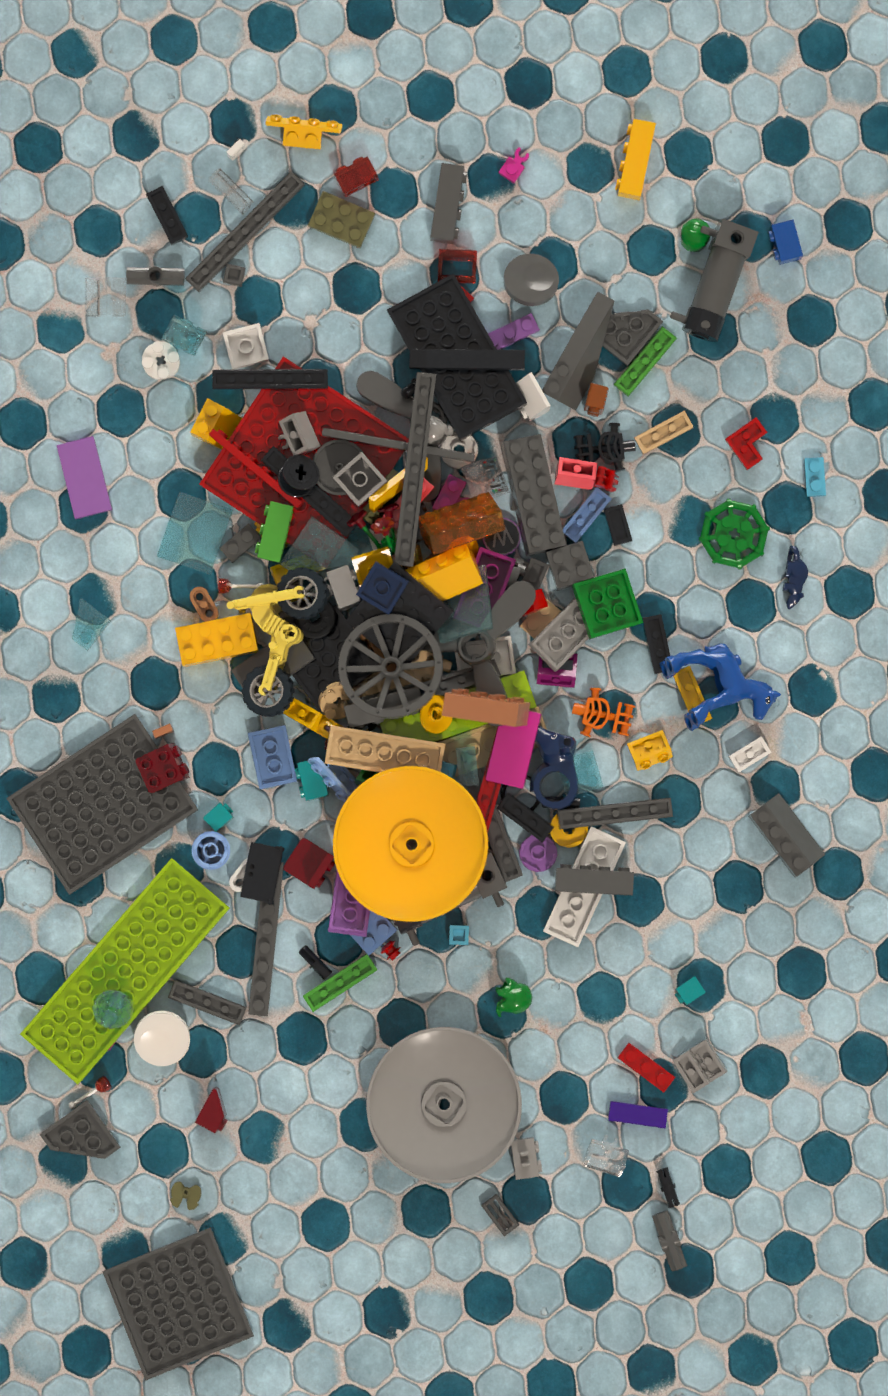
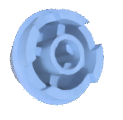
(210, 850)

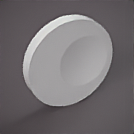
(161, 1038)

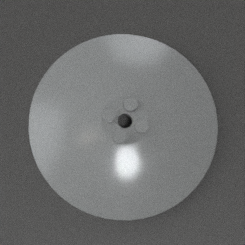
(453, 1141)

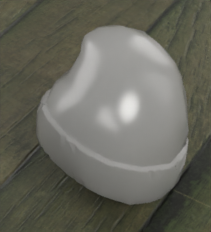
(438, 432)

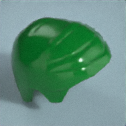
(691, 236)

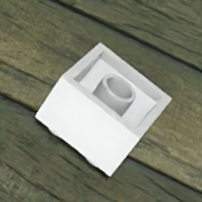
(536, 401)

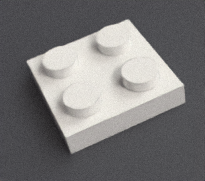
(245, 346)

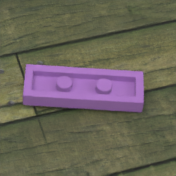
(514, 332)

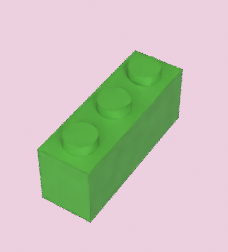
(274, 531)

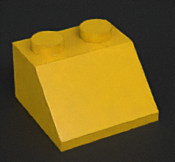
(214, 417)

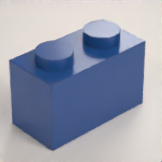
(785, 242)

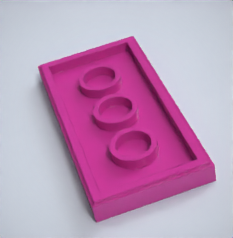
(513, 752)

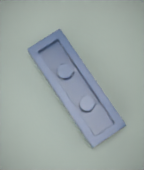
(586, 515)

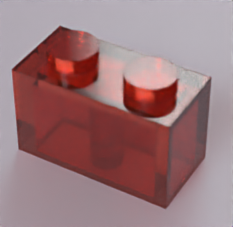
(355, 176)

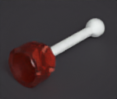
(225, 585)
(101, 1085)

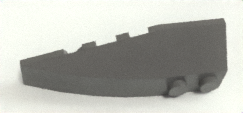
(581, 355)

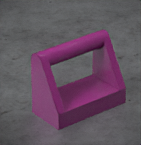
(561, 678)

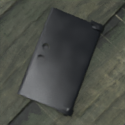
(262, 878)

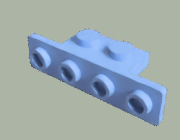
(335, 777)

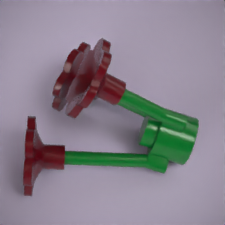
(380, 526)

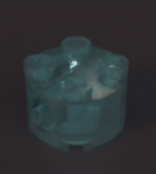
(184, 335)
(113, 1009)

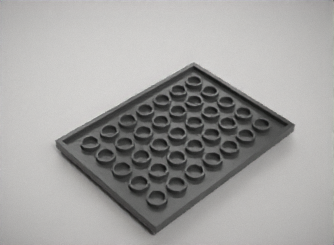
(97, 806)

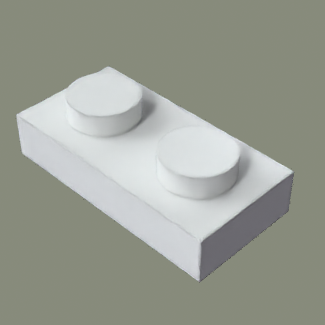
(749, 754)

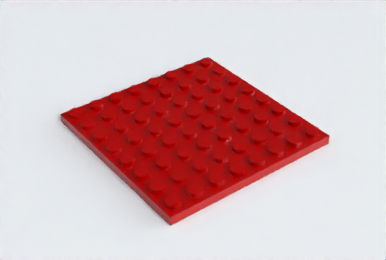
(260, 432)

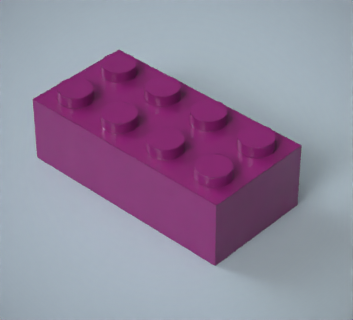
(498, 572)

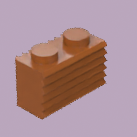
(596, 399)

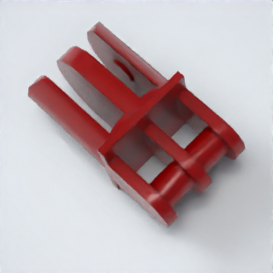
(605, 479)

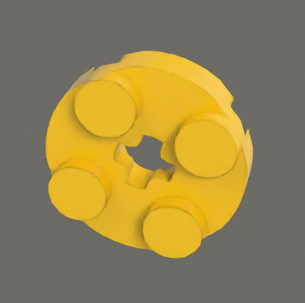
(567, 840)

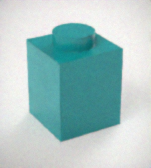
(219, 816)
(689, 991)

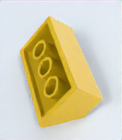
(449, 572)

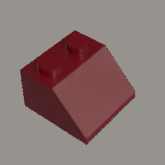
(213, 1112)

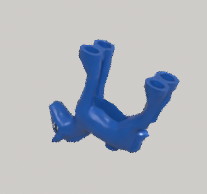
(728, 680)

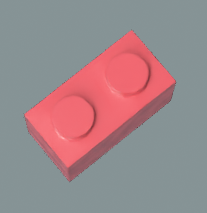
(575, 473)

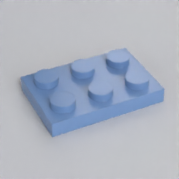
(272, 757)

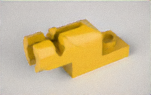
(309, 717)

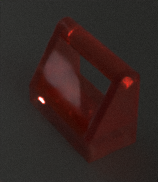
(458, 255)

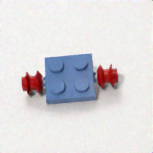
(377, 934)

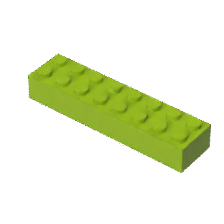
(411, 727)

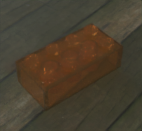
(461, 523)

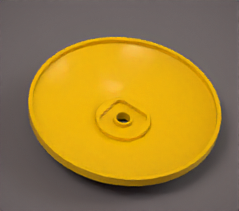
(374, 835)

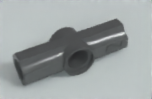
(168, 276)
(669, 1240)

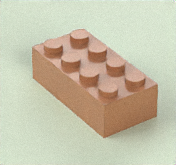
(485, 708)

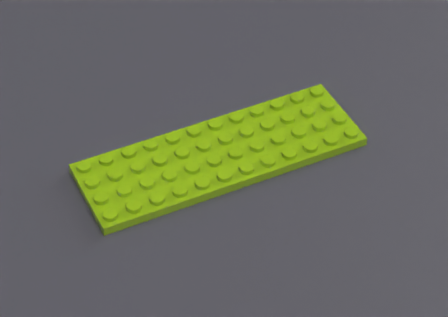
(131, 958)

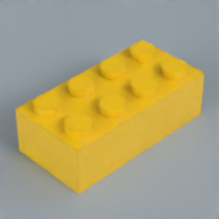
(216, 640)

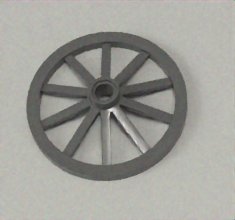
(429, 690)

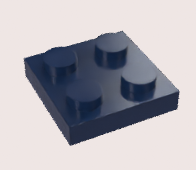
(382, 588)

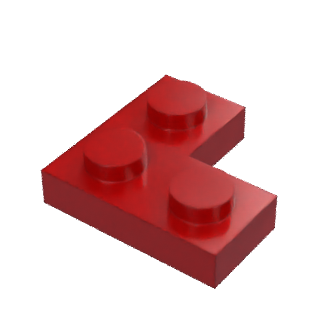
(742, 443)

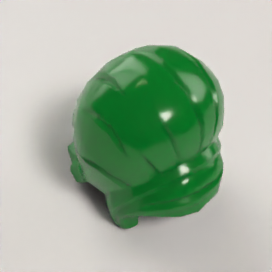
(516, 997)

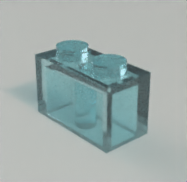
(467, 766)

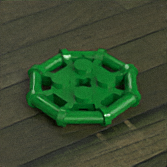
(743, 527)

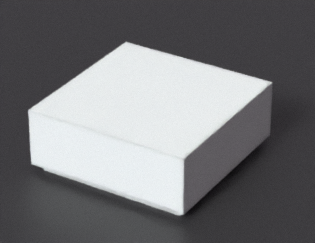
(236, 150)

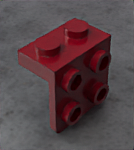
(162, 767)
(309, 863)

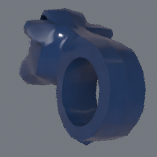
(557, 756)

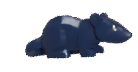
(797, 573)

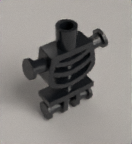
(622, 446)

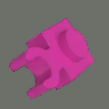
(512, 167)

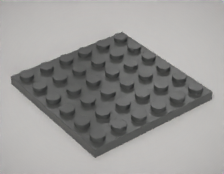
(178, 1303)

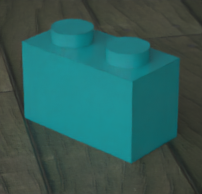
(312, 783)

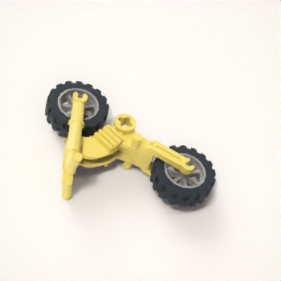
(280, 640)

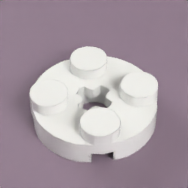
(171, 358)

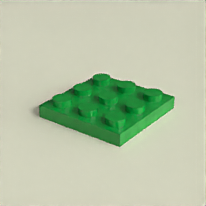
(607, 603)

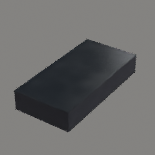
(618, 525)

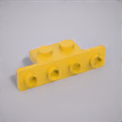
(303, 132)

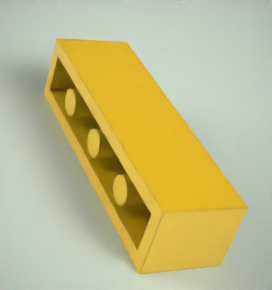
(636, 159)

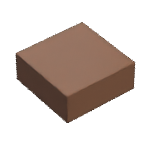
(162, 731)

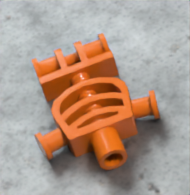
(584, 710)

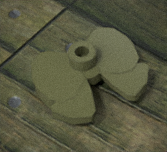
(192, 1195)

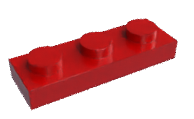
(646, 1067)

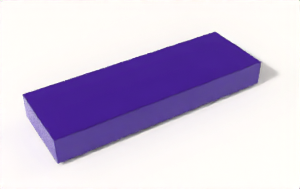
(638, 1114)

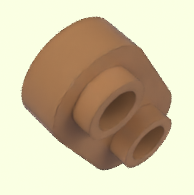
(203, 605)

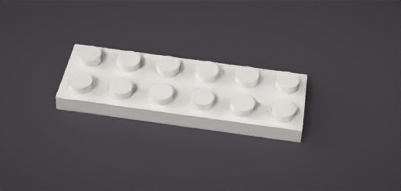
(574, 910)

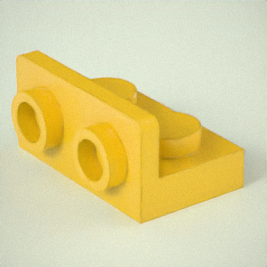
(650, 750)

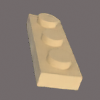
(663, 432)

